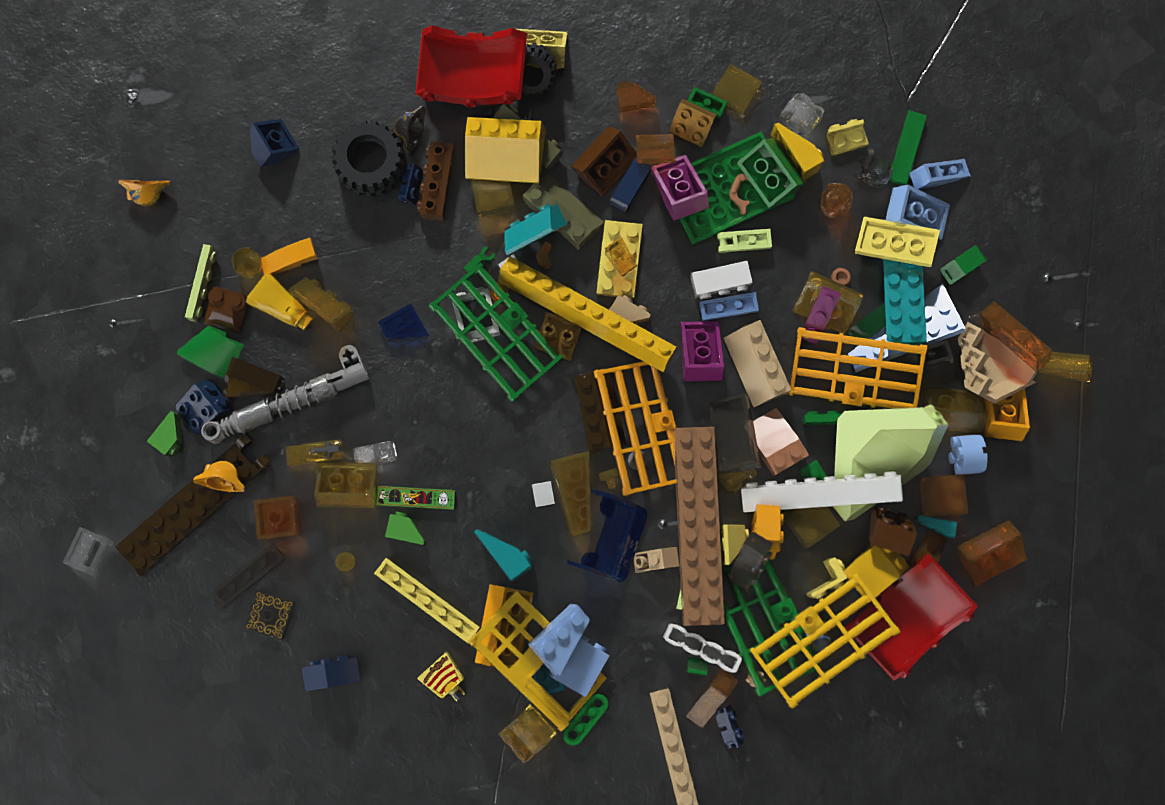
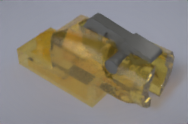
(314, 452)

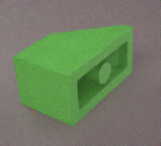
(167, 435)
(403, 529)

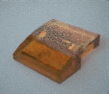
(655, 148)

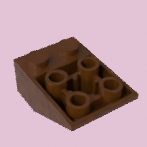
(891, 530)

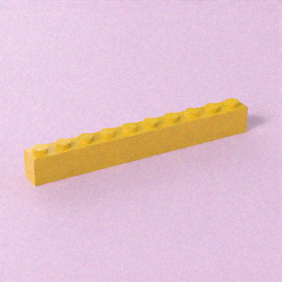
(586, 314)

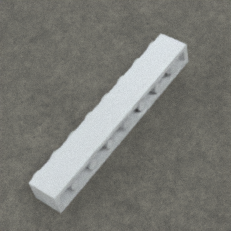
(824, 492)

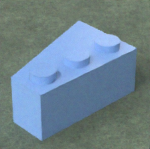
(560, 638)

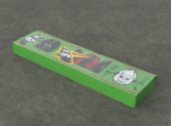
(416, 497)

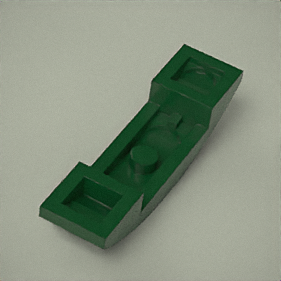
(870, 324)

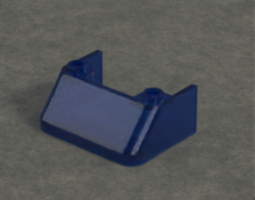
(617, 539)

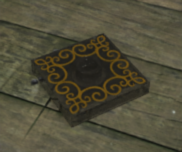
(269, 615)

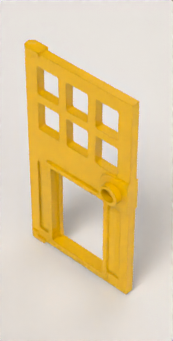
(528, 663)

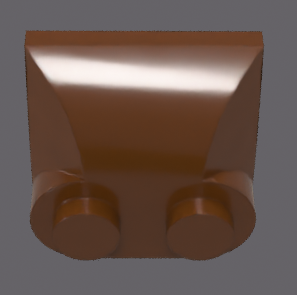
(226, 310)

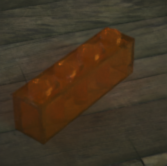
(1015, 336)

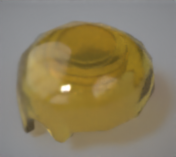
(246, 262)

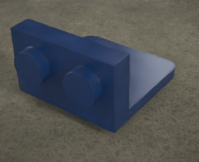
(202, 405)

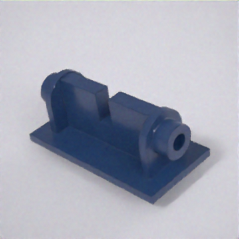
(413, 175)
(733, 734)

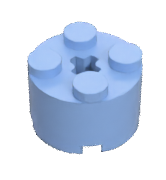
(968, 454)

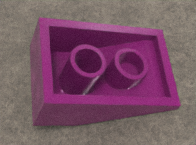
(680, 188)
(701, 351)

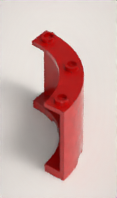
(471, 67)
(923, 606)

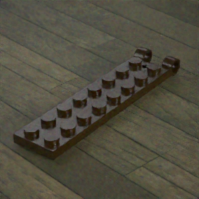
(186, 512)

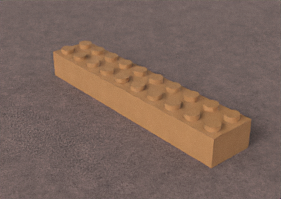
(698, 526)

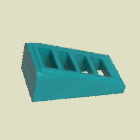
(941, 526)

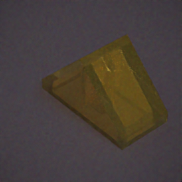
(620, 256)

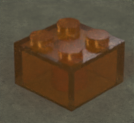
(944, 495)
(277, 518)

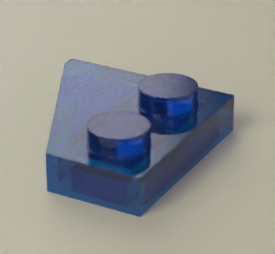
(403, 324)

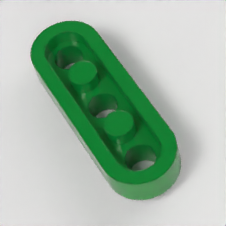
(581, 727)

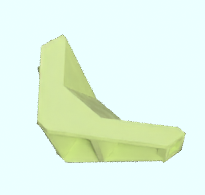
(883, 443)

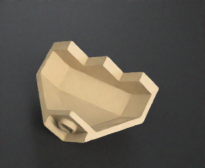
(991, 366)

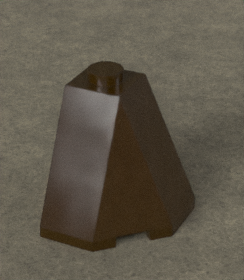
(250, 381)

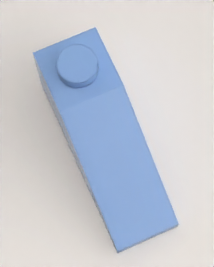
(939, 173)

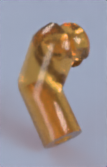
(542, 256)

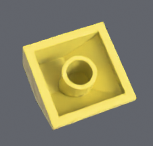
(731, 539)

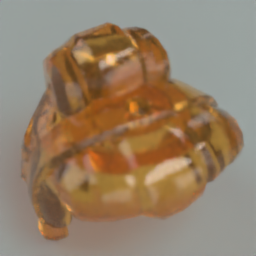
(841, 194)

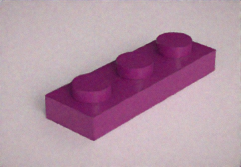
(821, 312)

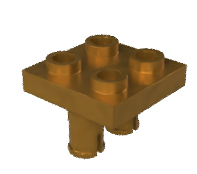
(692, 122)
(560, 335)

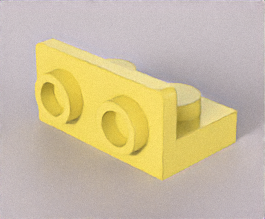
(846, 137)

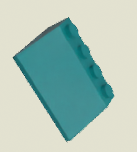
(508, 557)

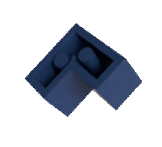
(328, 674)

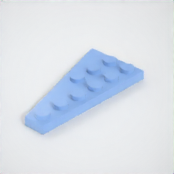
(941, 323)

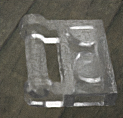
(81, 549)

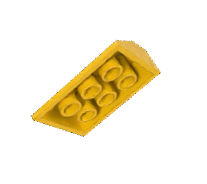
(504, 149)

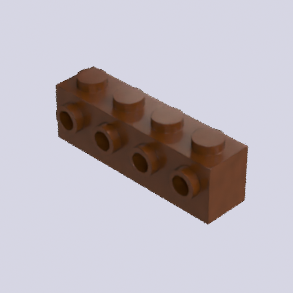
(437, 180)

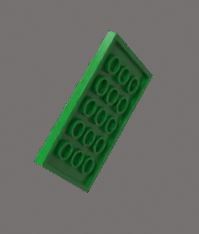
(718, 175)

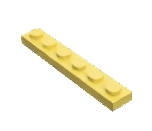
(426, 600)

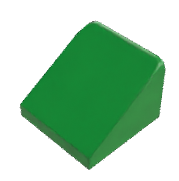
(697, 666)

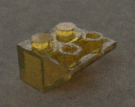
(527, 734)

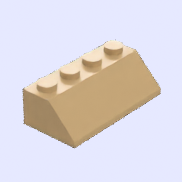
(757, 364)

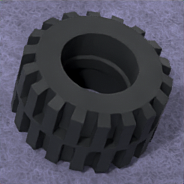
(542, 58)

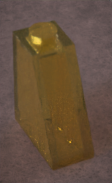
(1069, 366)

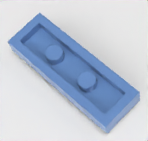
(728, 306)

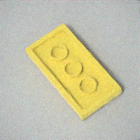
(897, 242)
(609, 280)

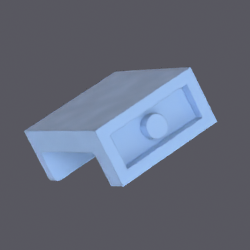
(583, 666)

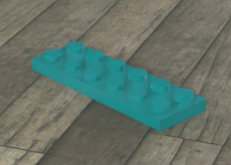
(904, 303)

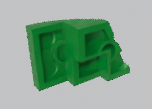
(211, 350)

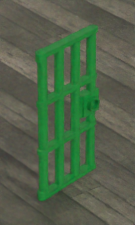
(506, 321)
(776, 614)

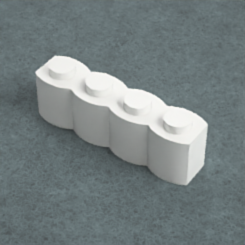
(706, 650)

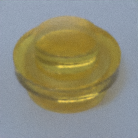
(345, 561)

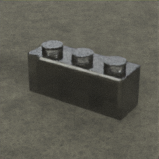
(750, 561)

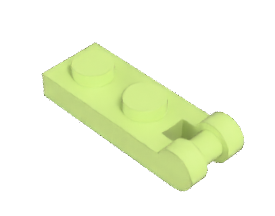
(745, 240)

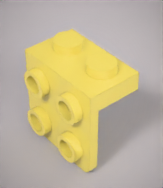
(835, 569)

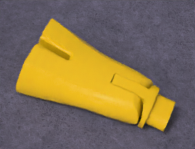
(276, 301)

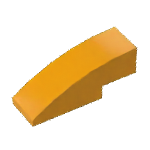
(289, 257)

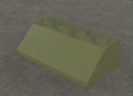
(581, 220)

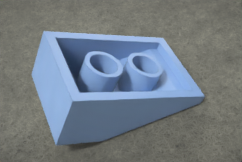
(917, 208)

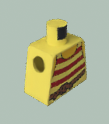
(443, 678)

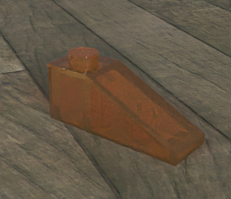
(712, 698)

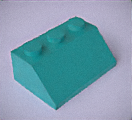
(533, 227)

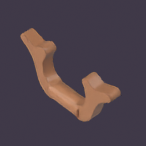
(733, 193)

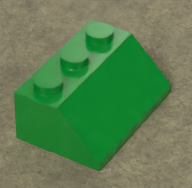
(771, 172)

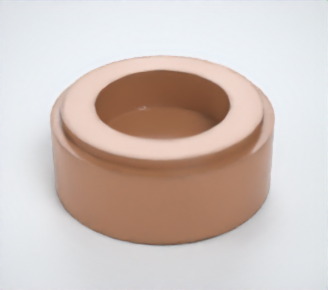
(841, 276)

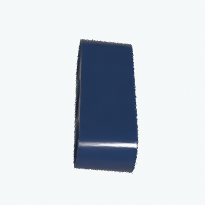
(630, 185)

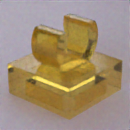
(609, 476)

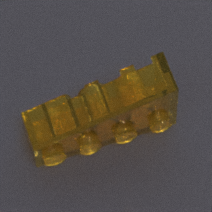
(573, 489)

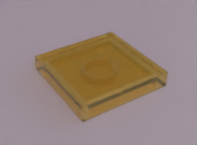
(737, 88)

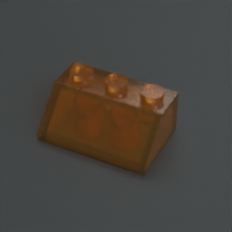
(992, 552)

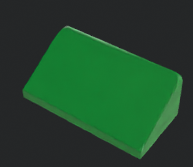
(708, 101)

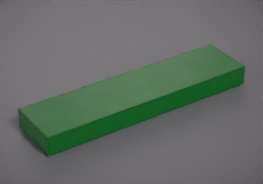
(907, 147)

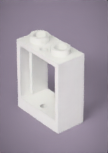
(475, 336)

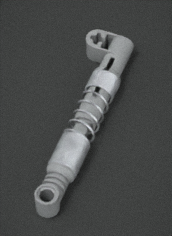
(317, 389)

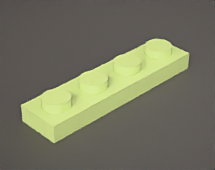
(199, 289)

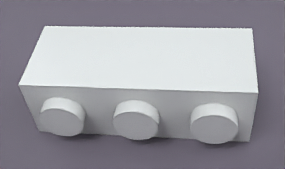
(721, 280)

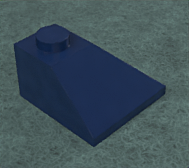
(271, 142)

